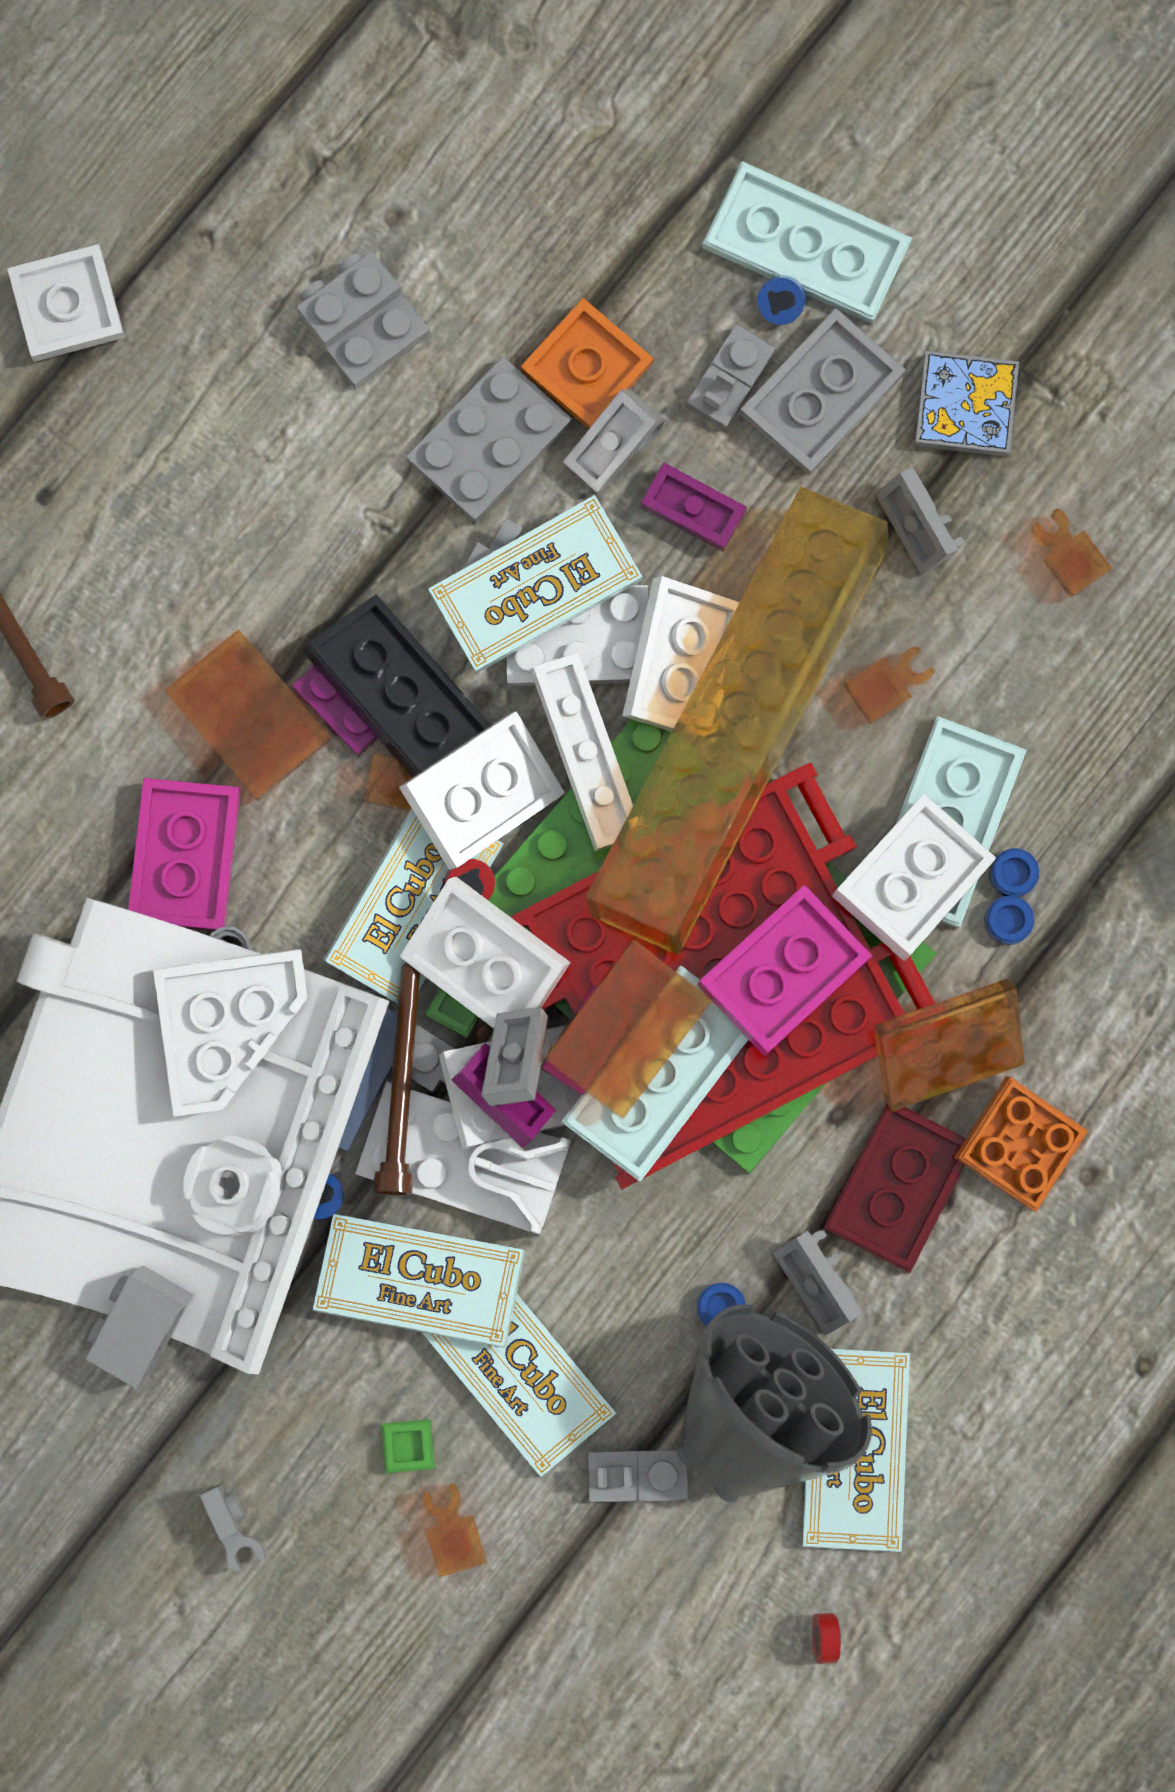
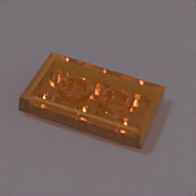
(248, 715)
(627, 1029)
(949, 1044)

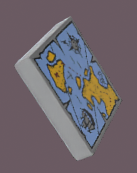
(966, 403)

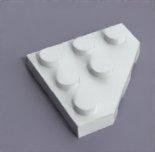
(223, 1021)

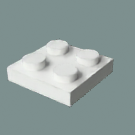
(66, 303)

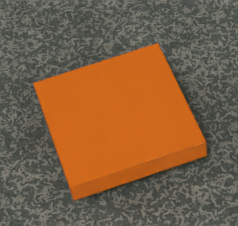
(1020, 1144)

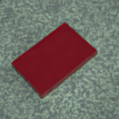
(897, 1187)

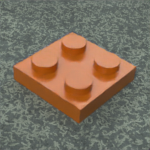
(586, 363)

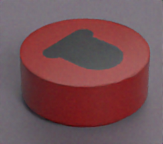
(475, 875)
(826, 1638)

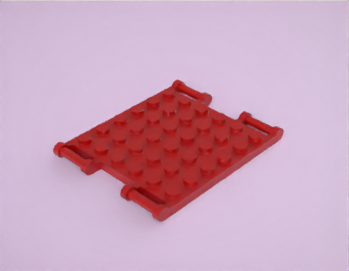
(761, 874)

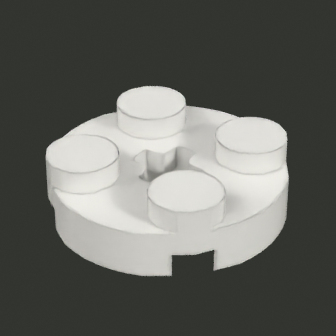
(258, 1188)

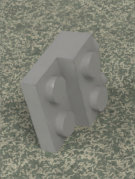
(361, 318)

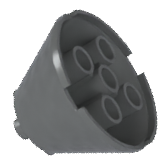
(769, 1406)

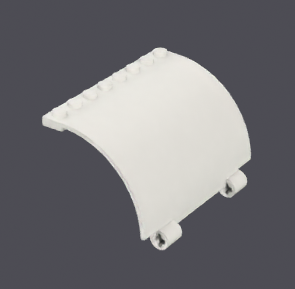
(102, 1161)

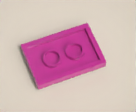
(185, 853)
(784, 970)

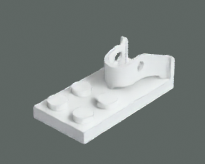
(486, 1180)

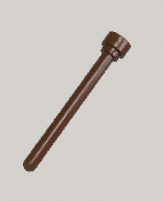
(49, 695)
(394, 1172)

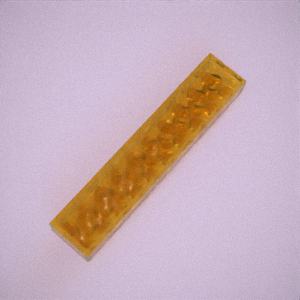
(738, 721)

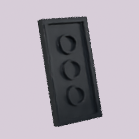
(395, 686)

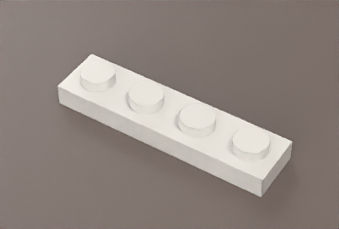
(584, 747)

